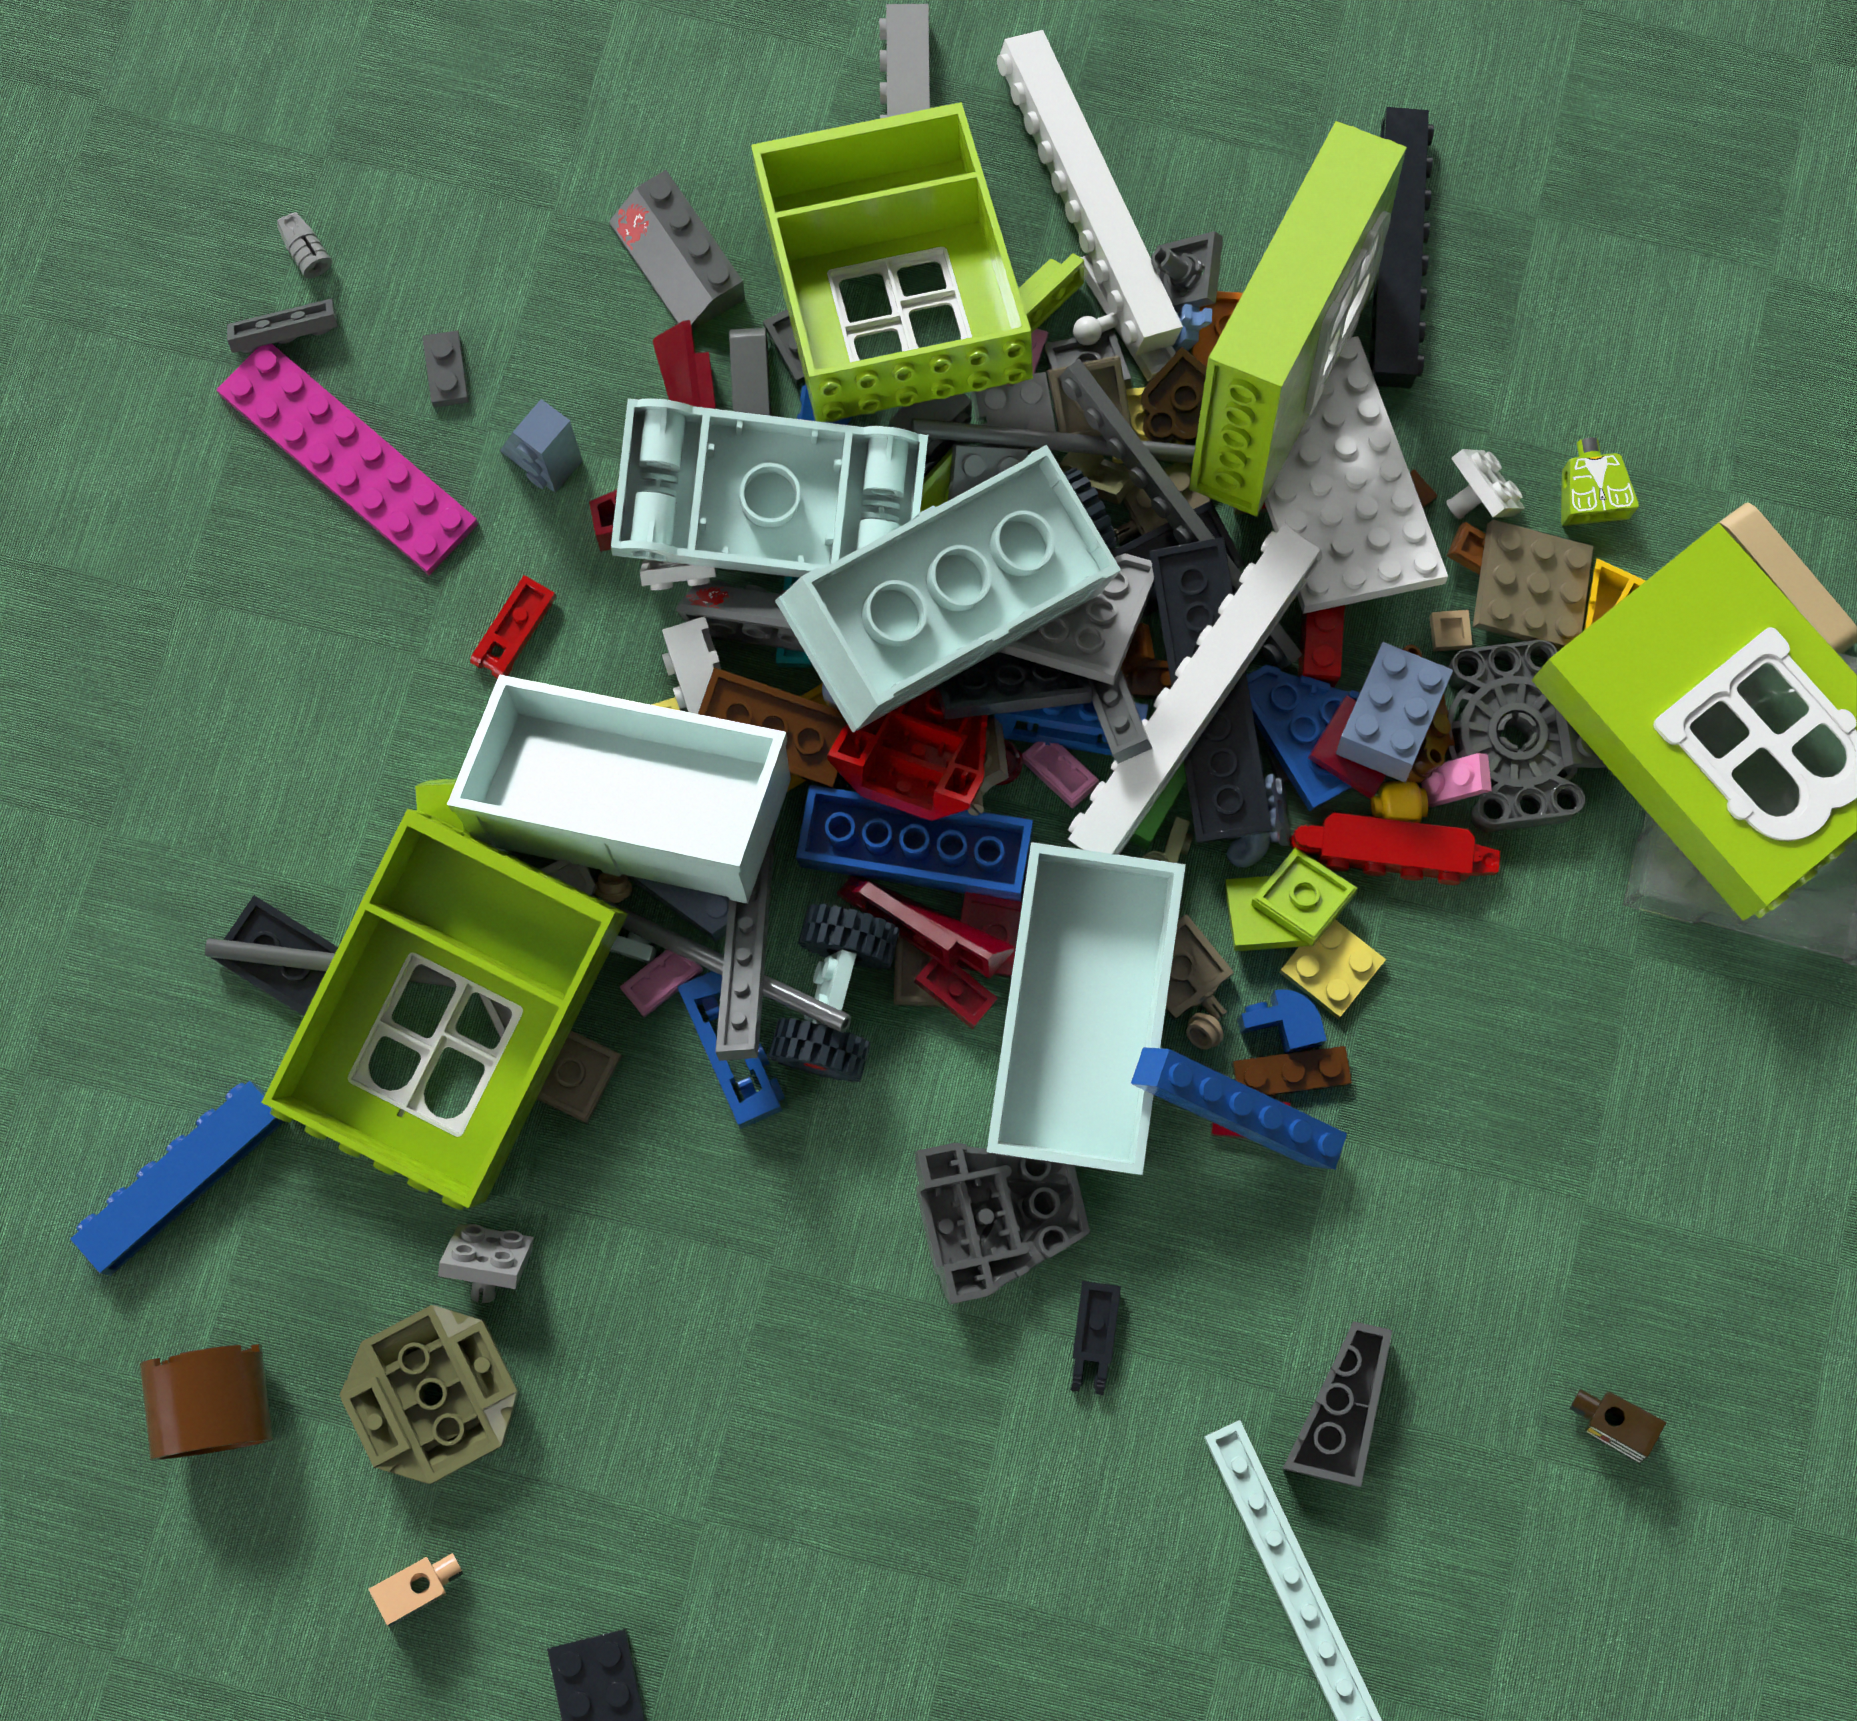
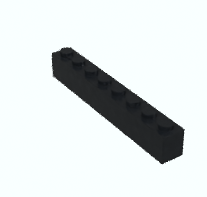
(1398, 289)

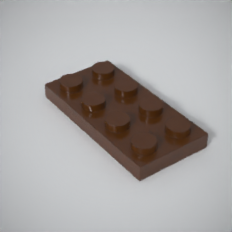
(808, 724)

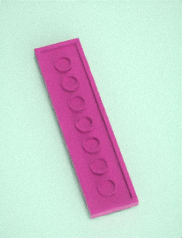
(348, 457)

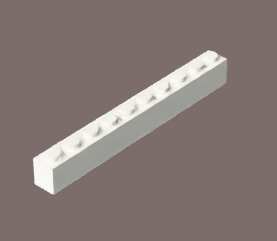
(1089, 193)
(1198, 691)

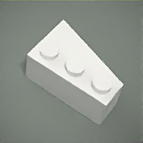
(691, 659)

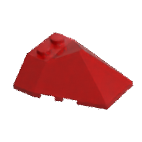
(915, 759)

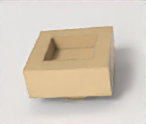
(1450, 630)

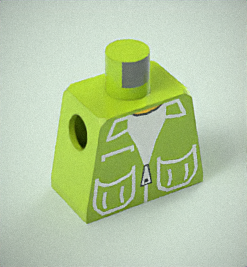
(1595, 487)

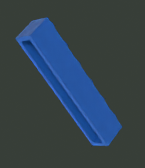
(1238, 1108)
(176, 1179)

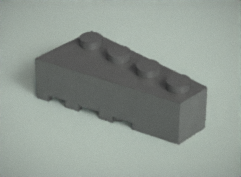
(1342, 1418)

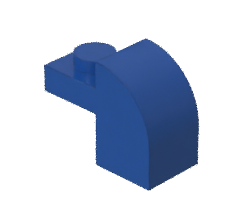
(1294, 1016)

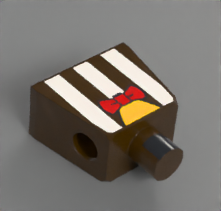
(1636, 1427)

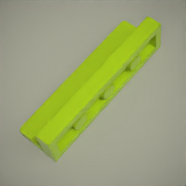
(1051, 288)

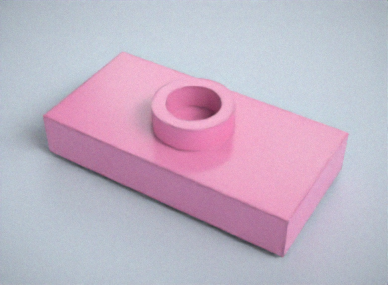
(1060, 772)
(659, 981)

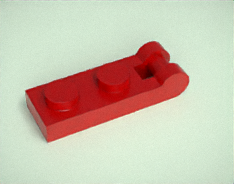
(513, 626)

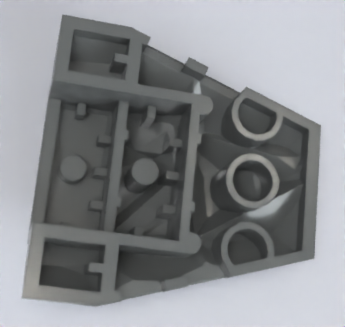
(994, 1215)

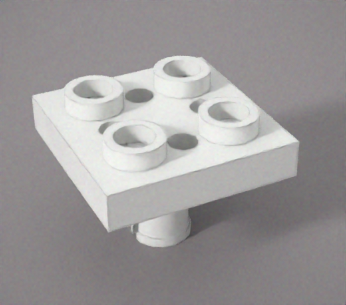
(1484, 486)
(662, 574)

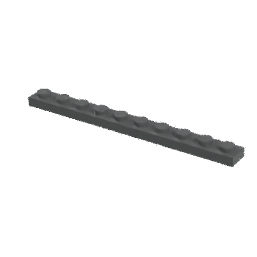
(1150, 477)

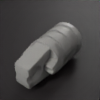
(303, 246)

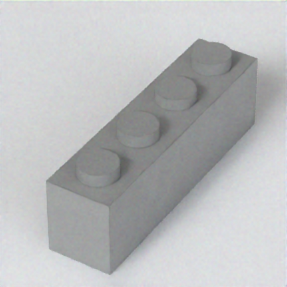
(905, 58)

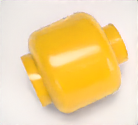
(1400, 802)

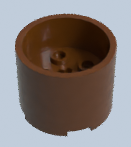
(206, 1402)

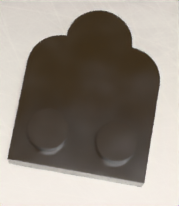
(1174, 400)

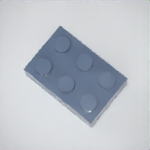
(1393, 712)

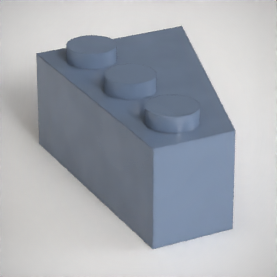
(544, 447)

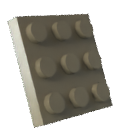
(1532, 585)

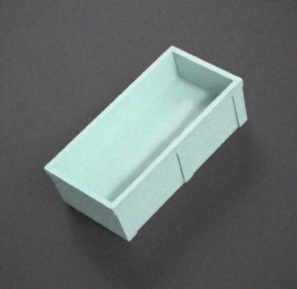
(948, 588)
(623, 786)
(1084, 1006)

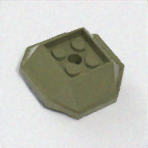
(389, 1402)

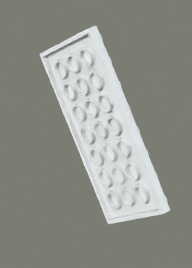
(1354, 496)

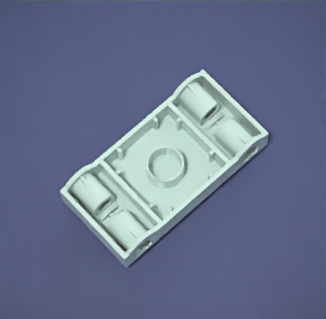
(759, 488)

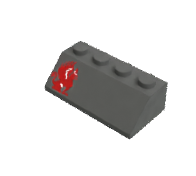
(677, 252)
(739, 614)

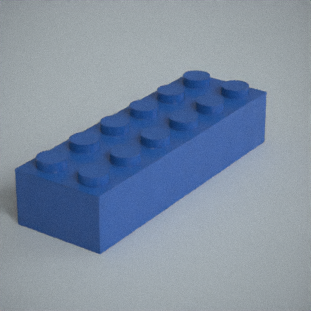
(883, 843)

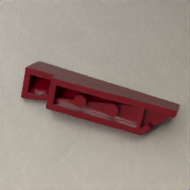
(684, 372)
(928, 929)

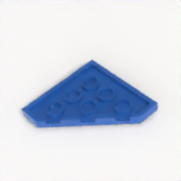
(1291, 719)

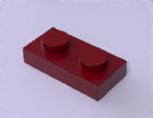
(956, 992)

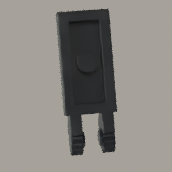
(1095, 1332)

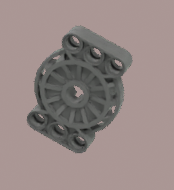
(1510, 699)

